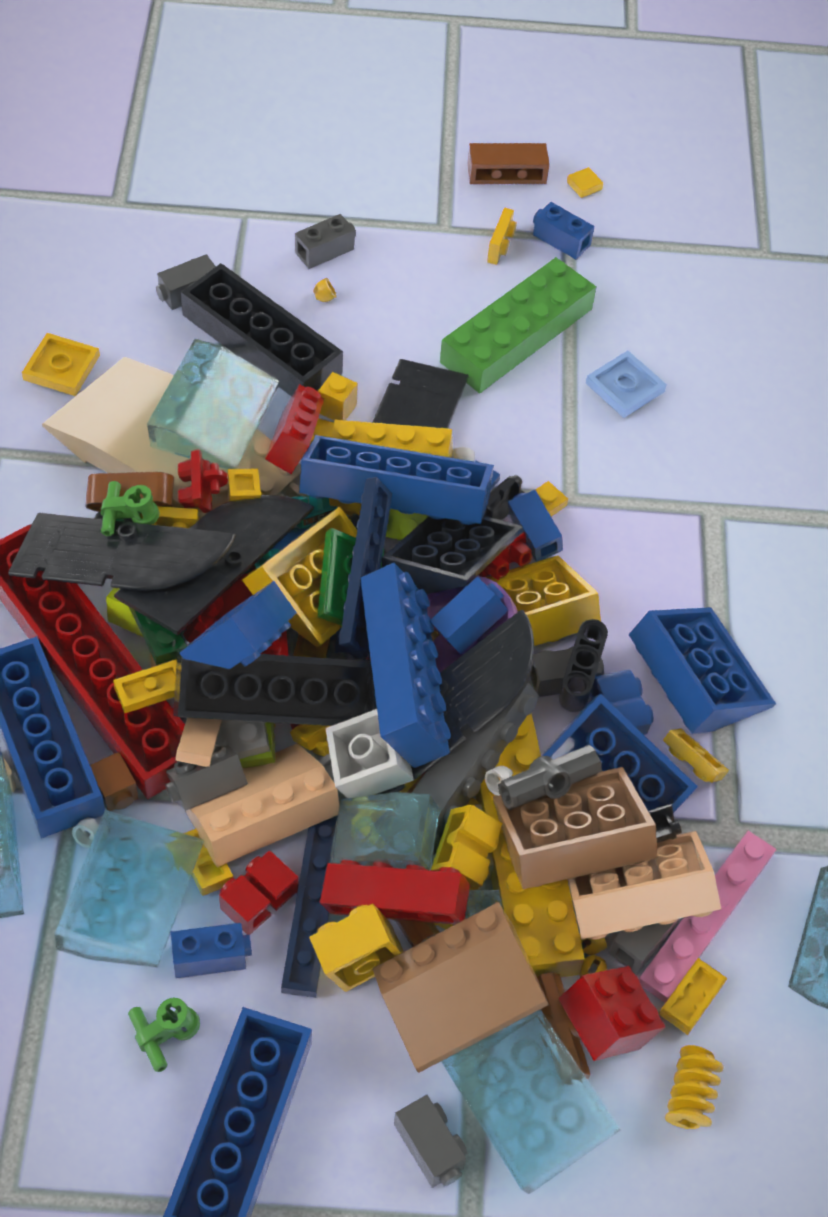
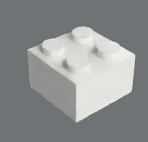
(362, 759)

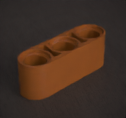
(159, 483)

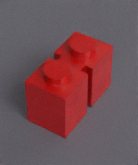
(264, 885)

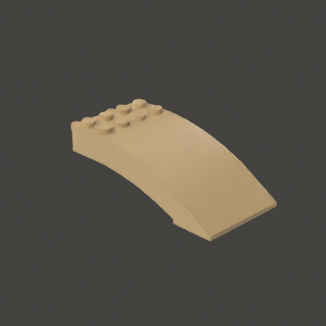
(110, 431)

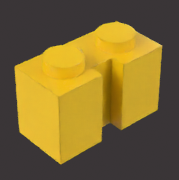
(467, 842)

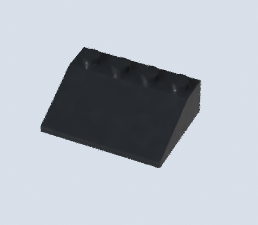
(450, 553)

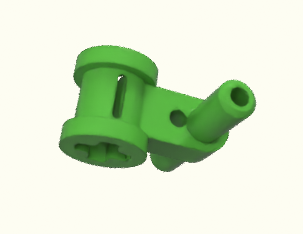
(127, 506)
(166, 1026)

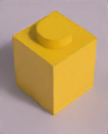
(339, 397)

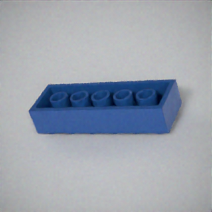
(417, 480)
(404, 666)
(44, 742)
(241, 1118)

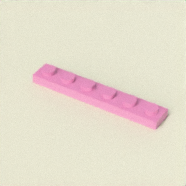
(696, 933)

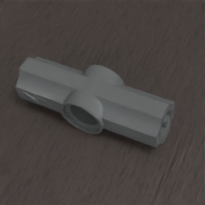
(549, 777)

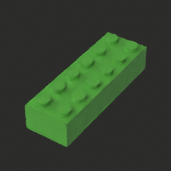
(517, 324)

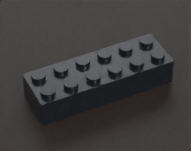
(260, 330)
(275, 690)

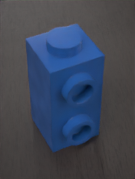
(563, 230)
(539, 528)
(470, 614)
(209, 950)

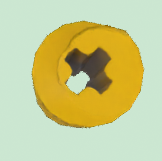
(693, 1089)

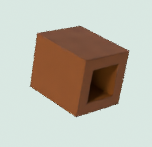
(115, 782)

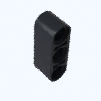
(580, 677)

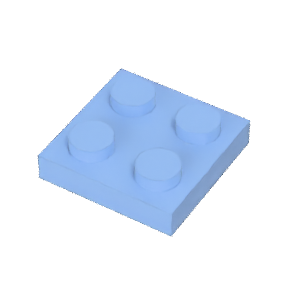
(625, 384)

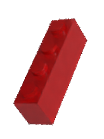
(295, 428)
(396, 892)

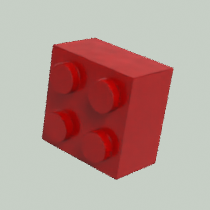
(611, 1012)

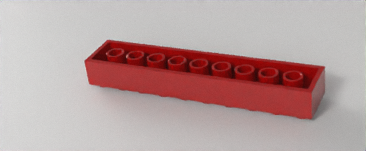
(86, 661)

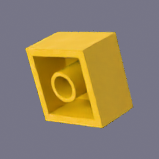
(355, 946)

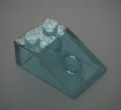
(386, 829)

